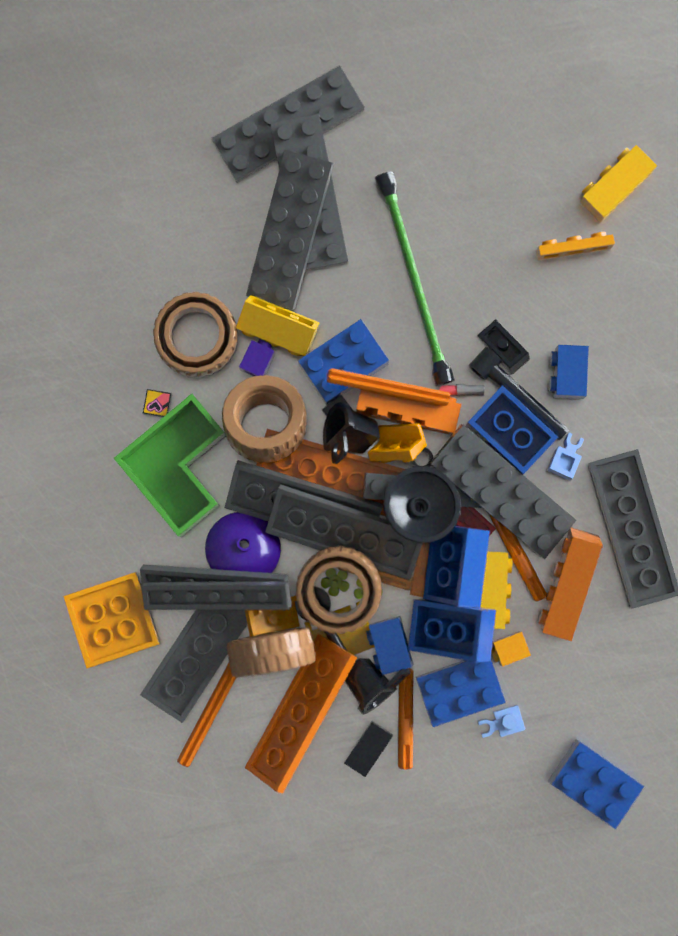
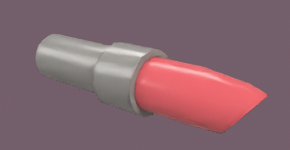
(463, 390)

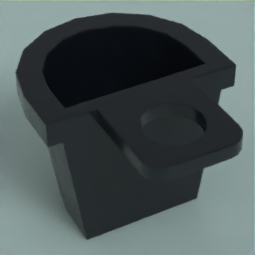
(348, 431)
(370, 686)

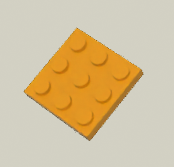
(111, 620)

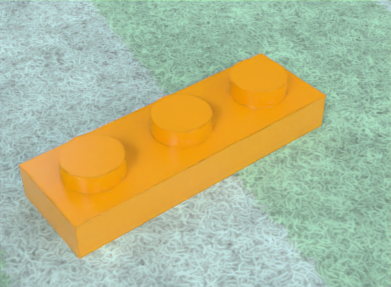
(575, 245)

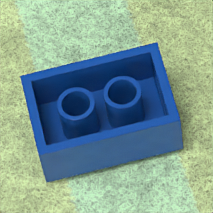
(348, 351)
(511, 430)
(457, 567)
(452, 630)
(459, 690)
(595, 784)

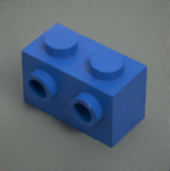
(570, 371)
(390, 645)

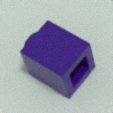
(257, 358)

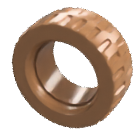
(204, 364)
(261, 391)
(348, 559)
(271, 652)

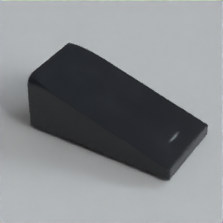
(504, 346)
(368, 748)

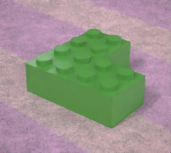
(161, 459)

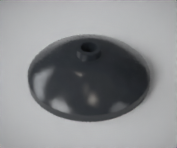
(433, 493)

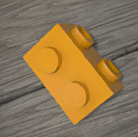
(398, 443)
(270, 621)

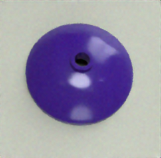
(225, 553)

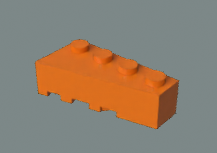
(407, 411)
(571, 583)

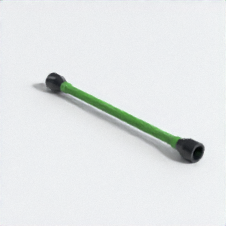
(387, 187)

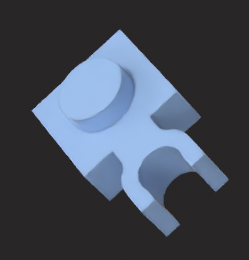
(565, 460)
(506, 721)

